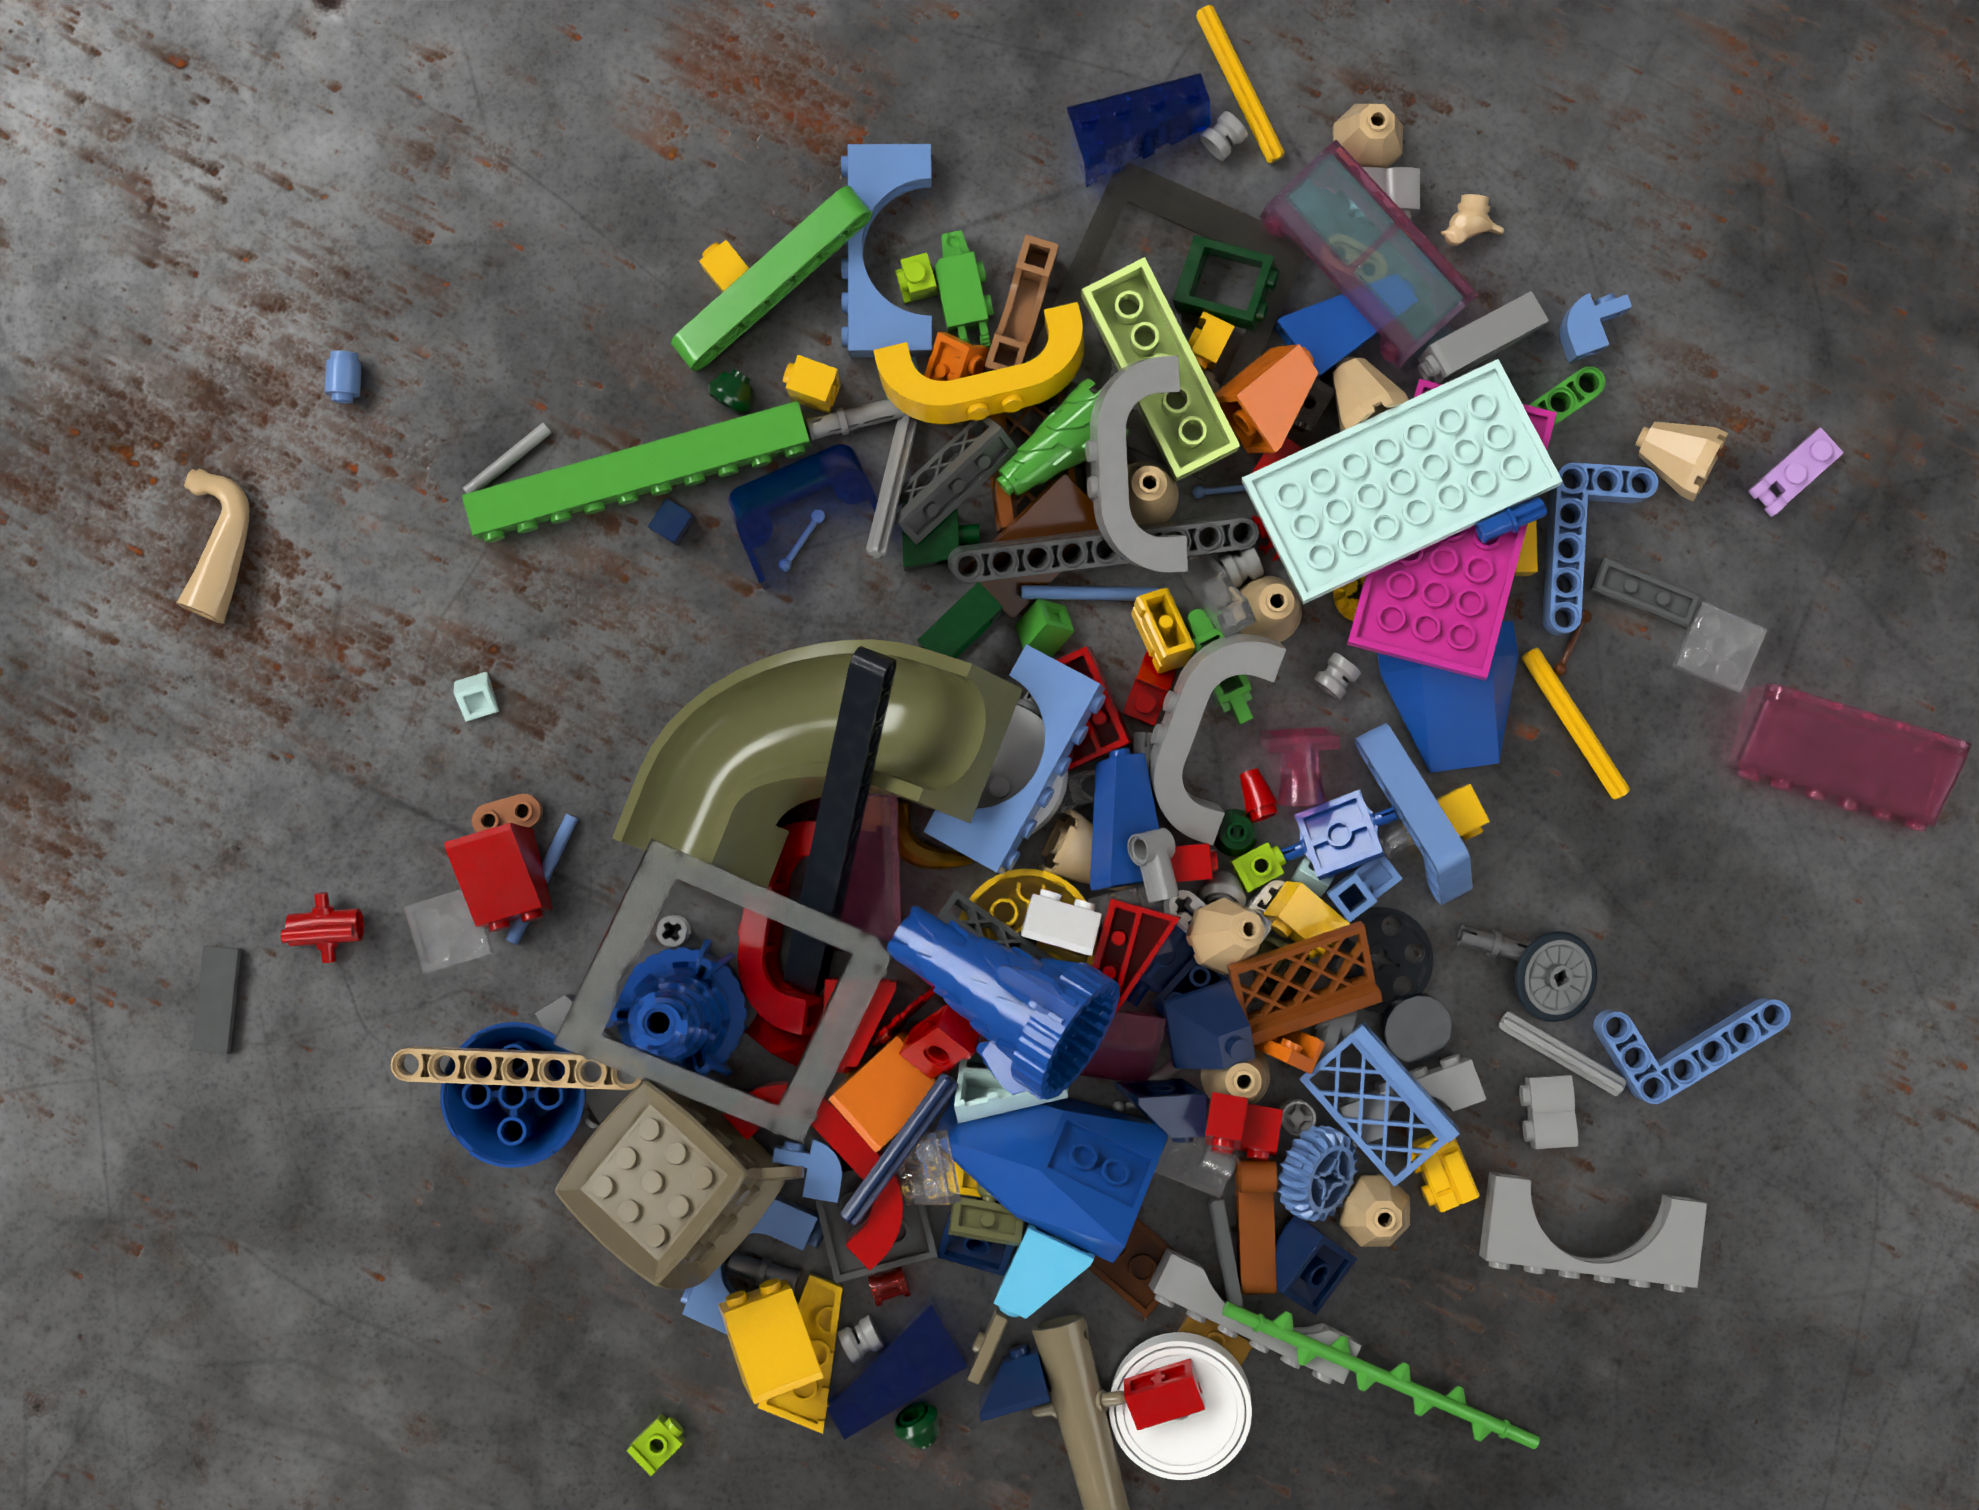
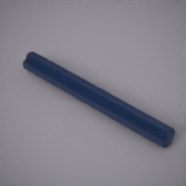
(899, 1149)

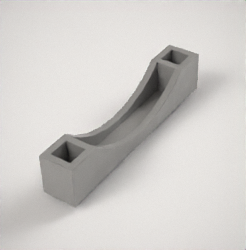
(1186, 1284)

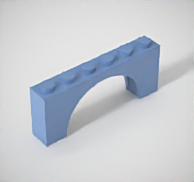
(878, 177)
(1065, 705)

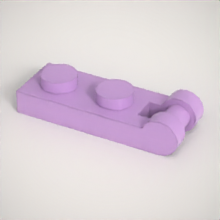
(1796, 471)

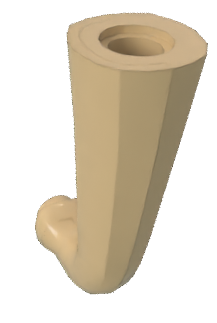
(216, 573)

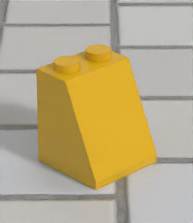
(769, 1340)

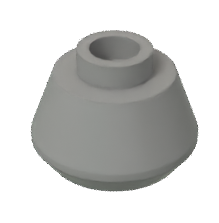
(1222, 885)

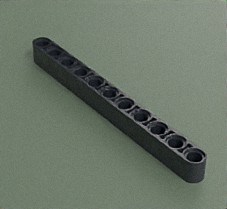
(841, 809)

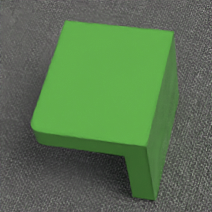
(1045, 627)

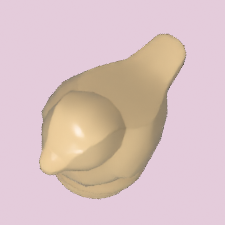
(1470, 220)

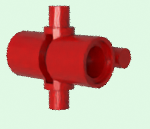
(323, 927)

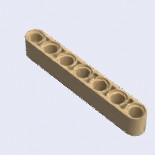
(502, 1070)

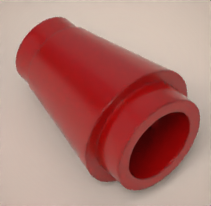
(1257, 796)

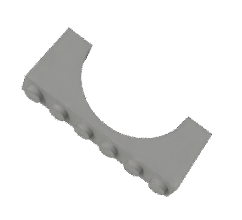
(1664, 1255)

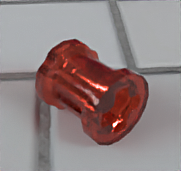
(889, 1286)

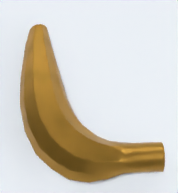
(923, 855)

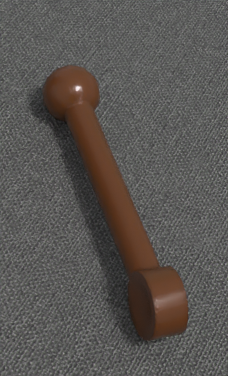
(1560, 668)

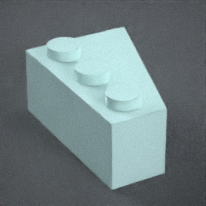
(983, 1096)

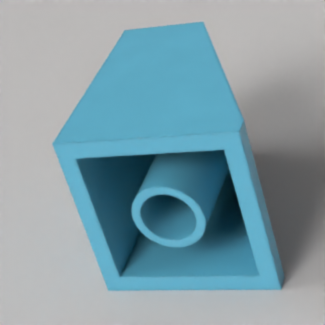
(1039, 1271)

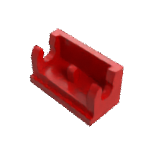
(1163, 1394)

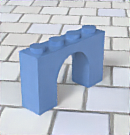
(782, 1221)

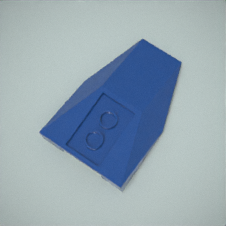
(1062, 1167)

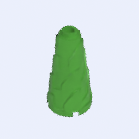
(1054, 445)

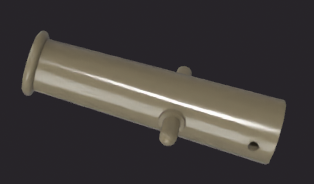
(1081, 1410)

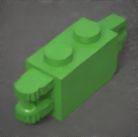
(961, 290)
(1231, 692)

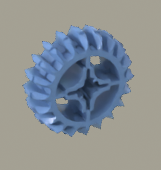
(1317, 1173)

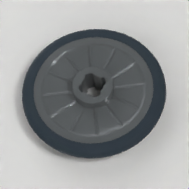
(1535, 982)

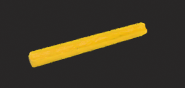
(1240, 84)
(1575, 723)

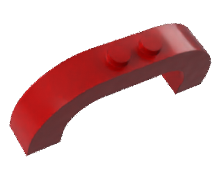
(760, 949)
(880, 1230)

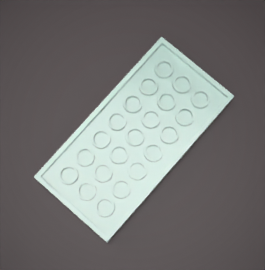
(1401, 481)

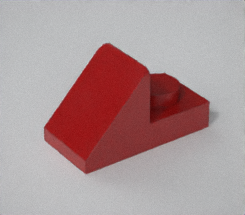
(1148, 692)

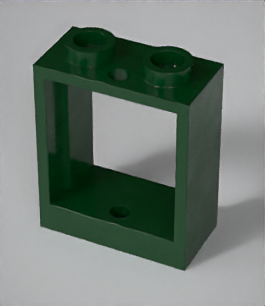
(1200, 248)
(962, 623)

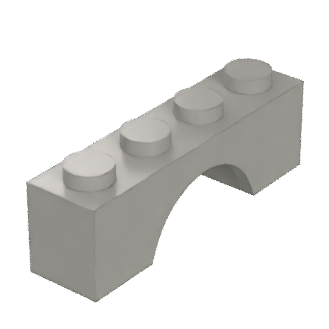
(1452, 1083)

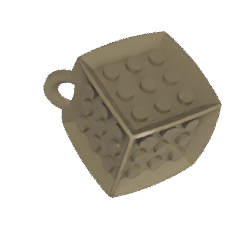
(670, 1186)

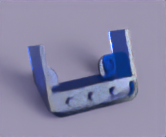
(756, 499)

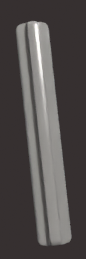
(1562, 1053)

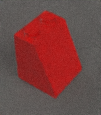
(500, 875)
(869, 1023)

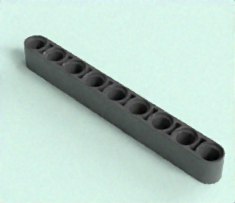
(1086, 544)

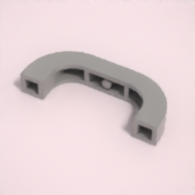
(1109, 465)
(1184, 710)

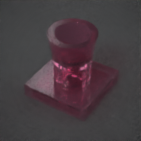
(1300, 762)

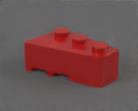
(1106, 728)
(1131, 942)

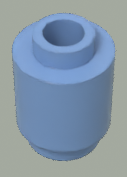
(343, 376)

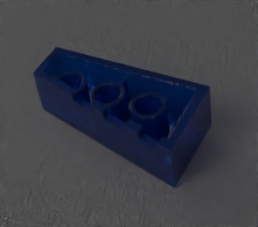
(1136, 123)
(907, 1366)

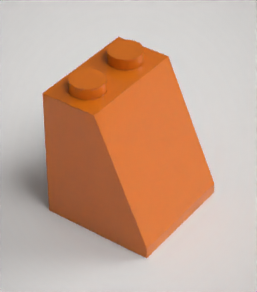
(1268, 397)
(882, 1093)

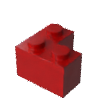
(1242, 1127)

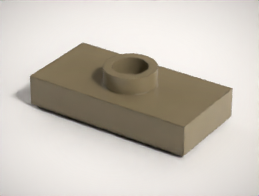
(985, 1346)

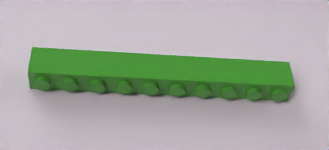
(637, 471)

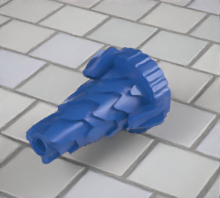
(699, 998)
(1037, 1014)

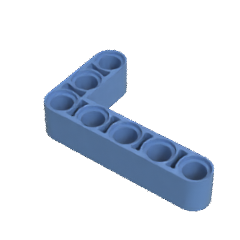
(1575, 533)
(1443, 851)
(1690, 1052)

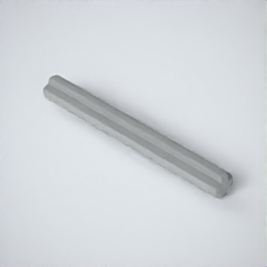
(891, 487)

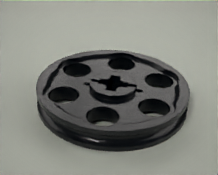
(1394, 948)

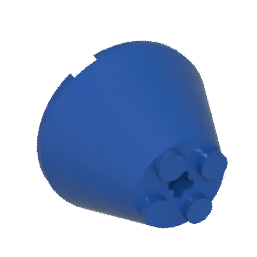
(509, 1124)

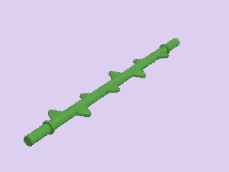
(1368, 1374)

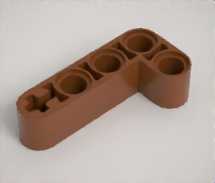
(1256, 1225)

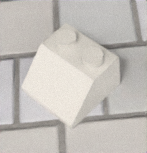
(1061, 923)

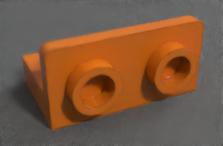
(954, 358)
(1294, 1049)

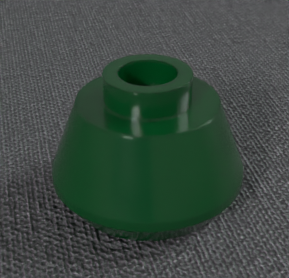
(732, 391)
(1235, 844)
(918, 1425)

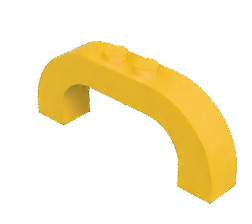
(990, 391)

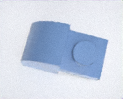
(1582, 327)
(1362, 887)
(823, 1167)

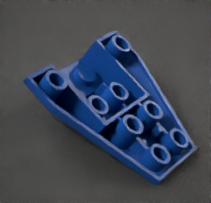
(1451, 715)

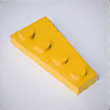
(820, 1314)

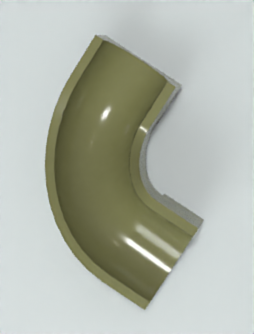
(766, 741)

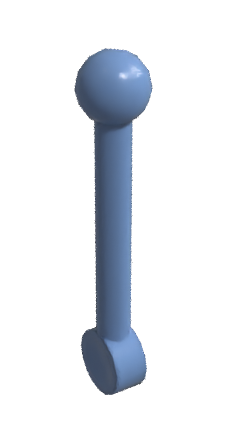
(1199, 491)
(817, 518)

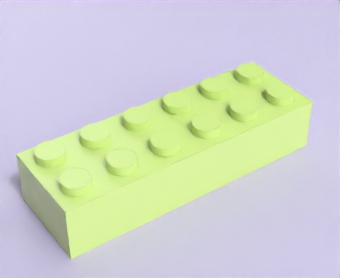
(1141, 325)

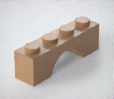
(1023, 303)

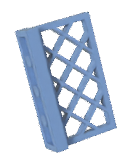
(1403, 1084)

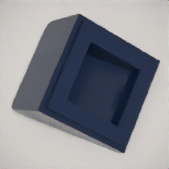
(671, 521)

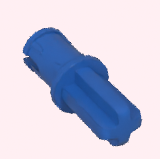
(1510, 519)

